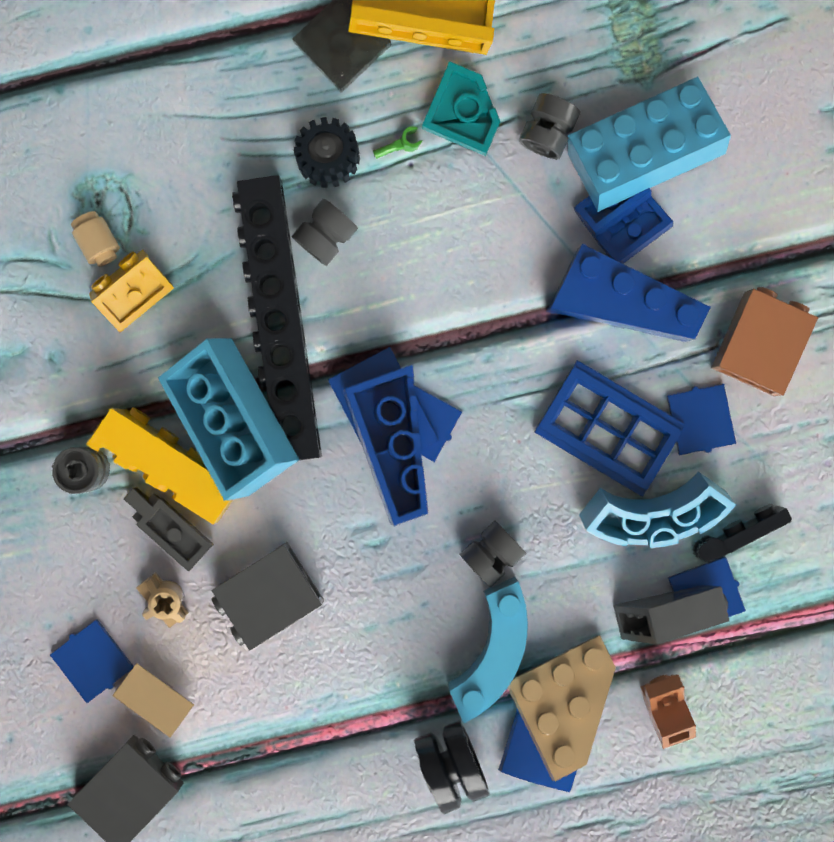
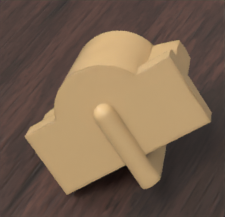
(163, 600)

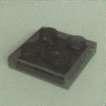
(334, 50)

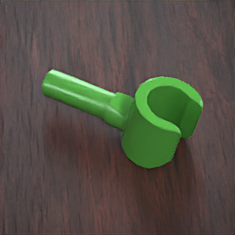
(399, 144)

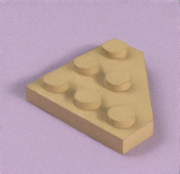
(564, 704)

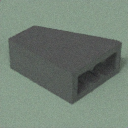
(672, 614)

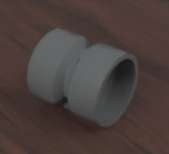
(553, 114)
(324, 232)
(80, 470)
(492, 554)

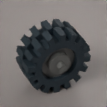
(327, 152)

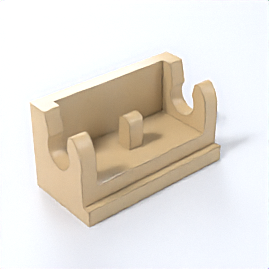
(153, 700)

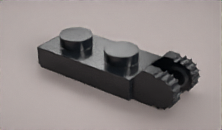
(740, 534)

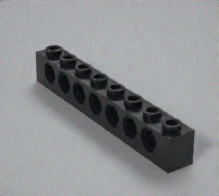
(269, 194)

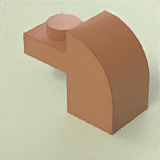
(668, 710)

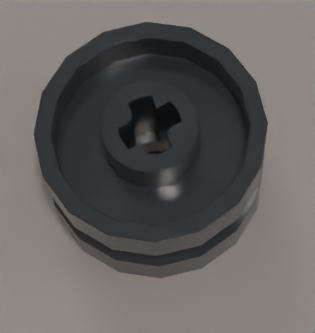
(447, 768)

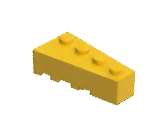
(161, 459)

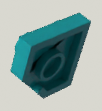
(463, 110)

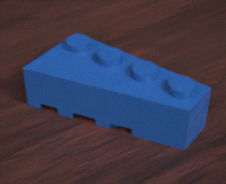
(620, 296)
(390, 436)

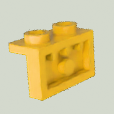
(129, 290)

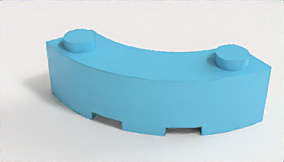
(657, 520)
(501, 656)

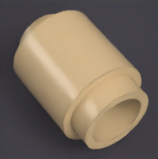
(95, 239)

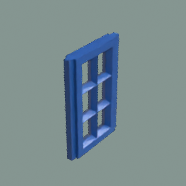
(626, 401)

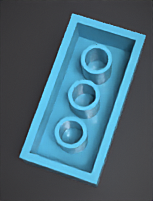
(648, 143)
(228, 418)

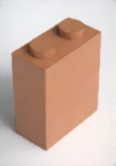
(765, 341)

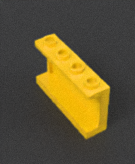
(437, 23)

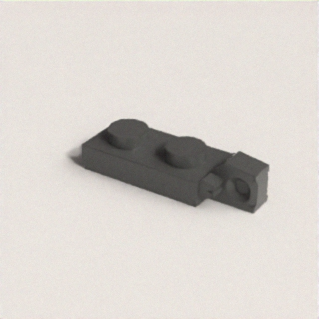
(168, 528)

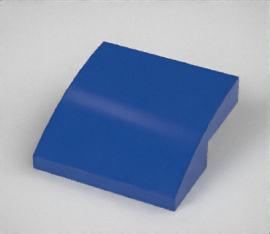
(625, 226)
(524, 761)

